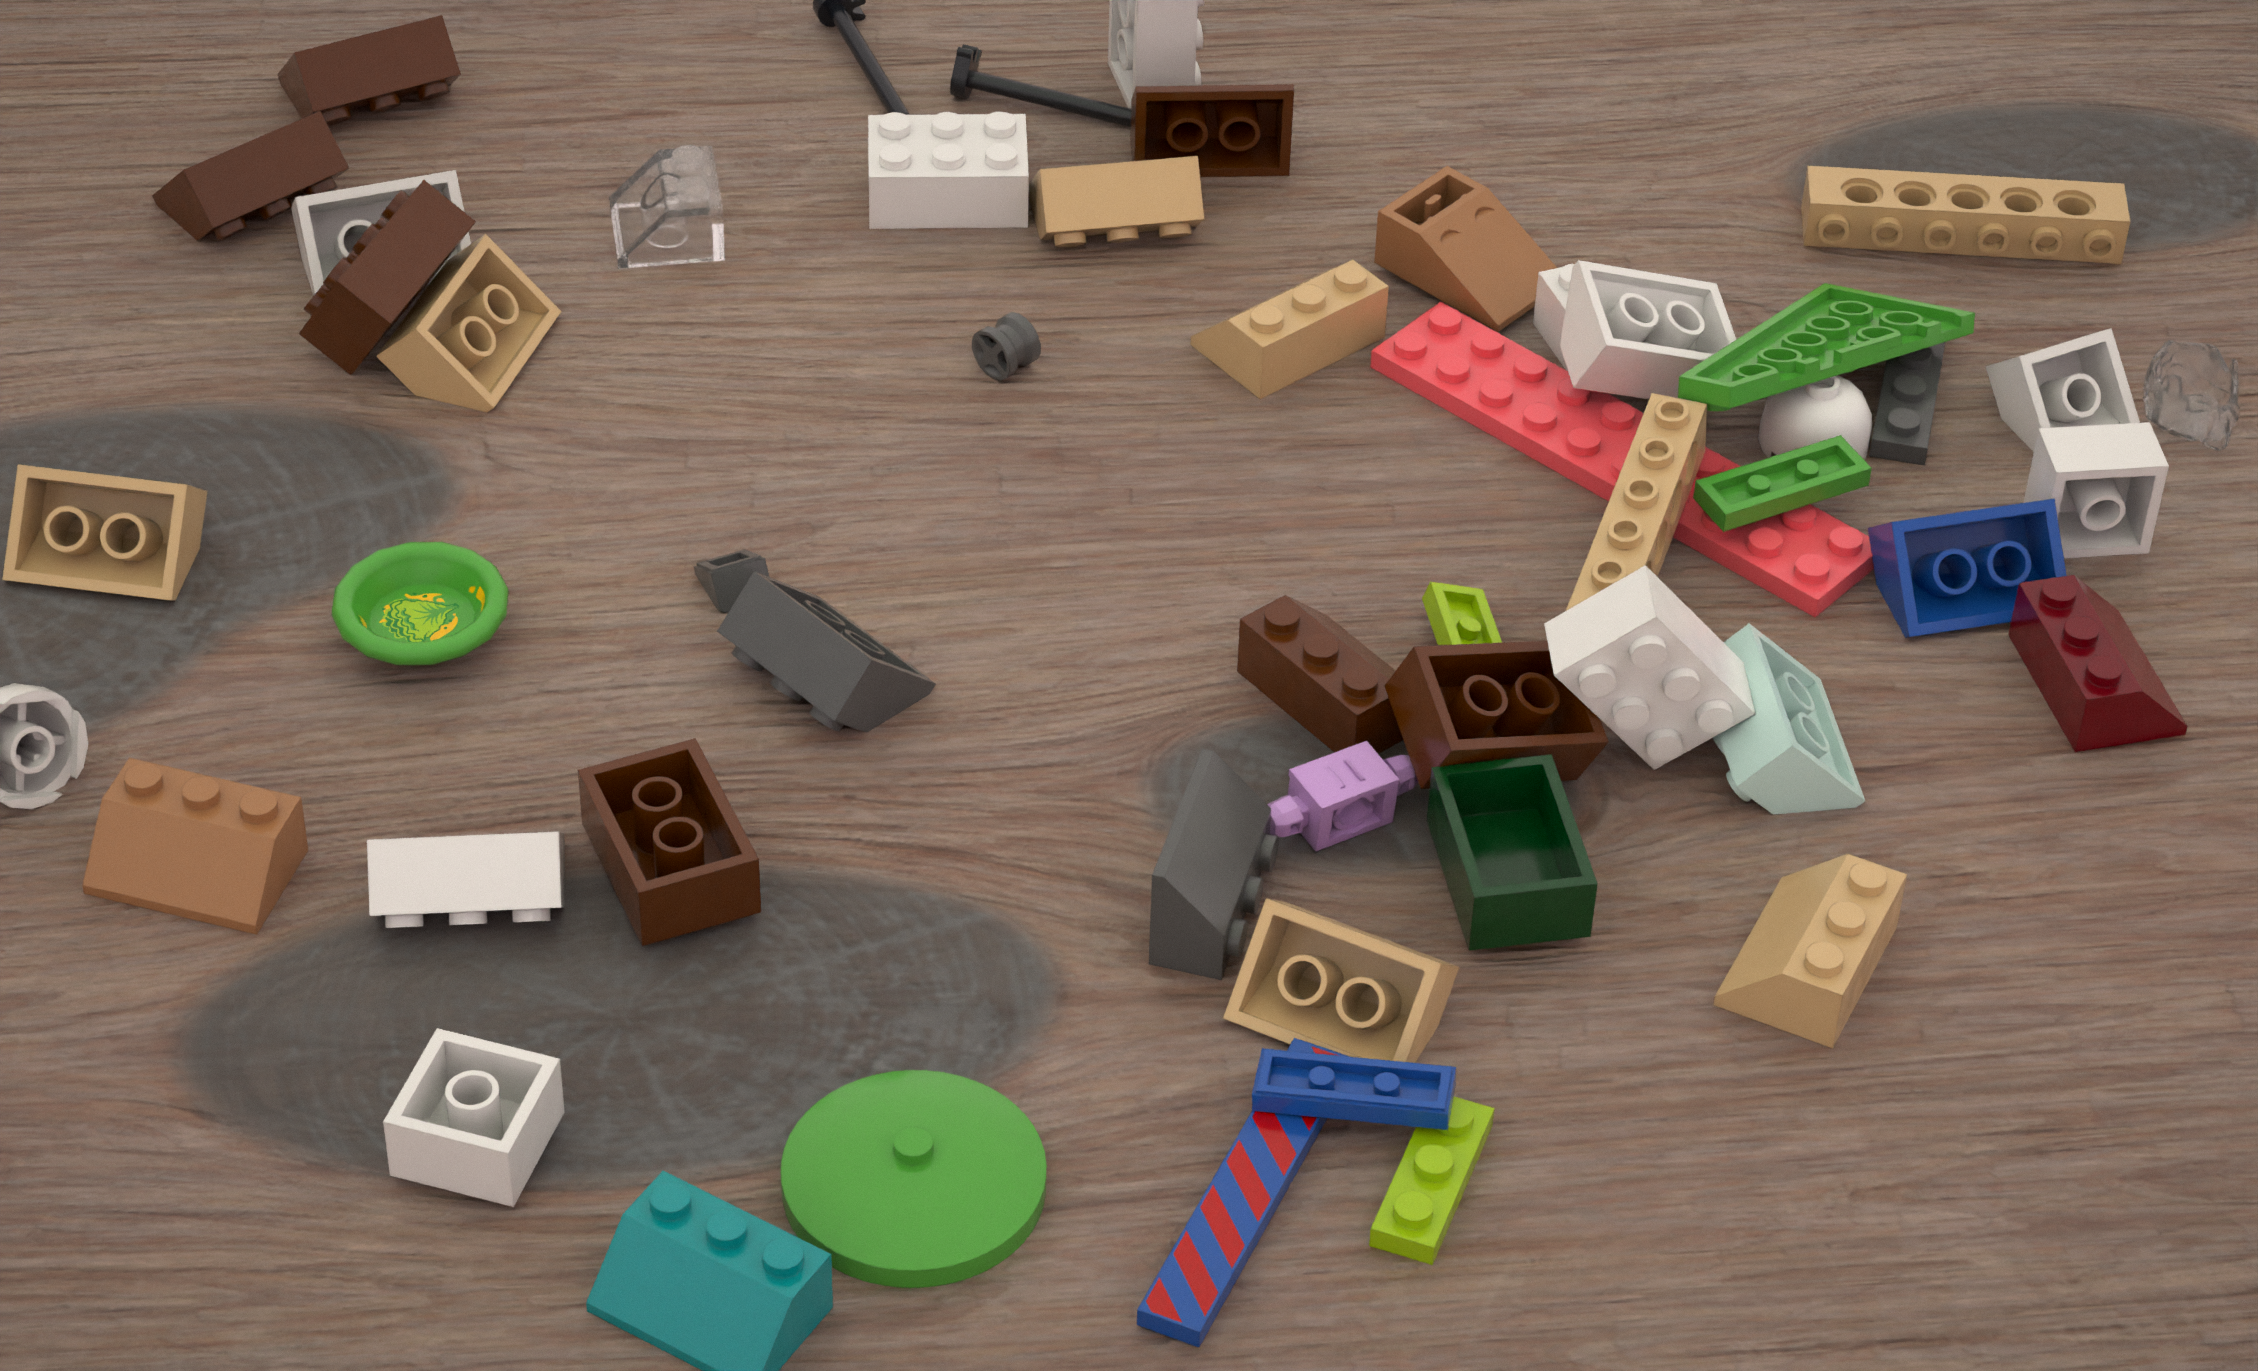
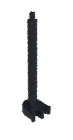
(842, 15)
(966, 77)

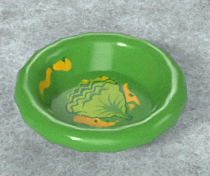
(420, 603)

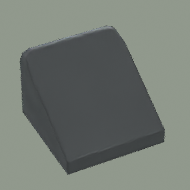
(727, 575)

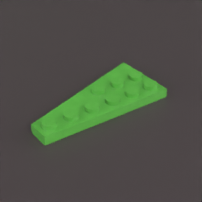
(1818, 339)

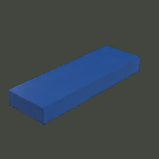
(1354, 1089)

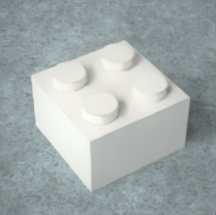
(2102, 484)
(474, 1117)

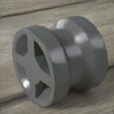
(1006, 346)

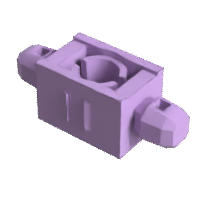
(1341, 795)

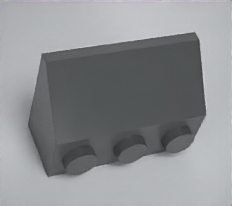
(820, 656)
(1210, 872)

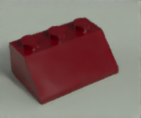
(2089, 666)

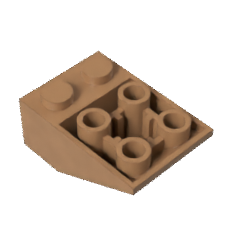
(1461, 248)

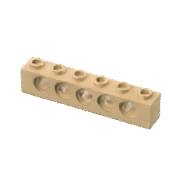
(1965, 214)
(1646, 495)

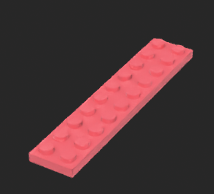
(1586, 438)

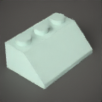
(1791, 748)

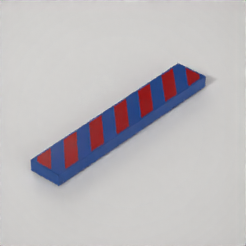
(1229, 1221)

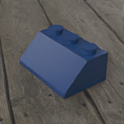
(1964, 564)

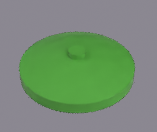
(914, 1178)

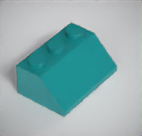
(710, 1281)

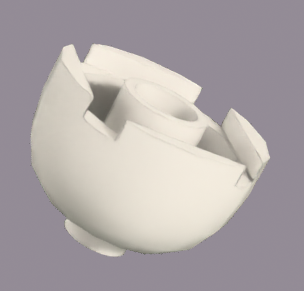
(1814, 415)
(39, 745)

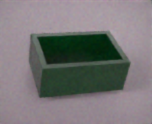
(1511, 852)

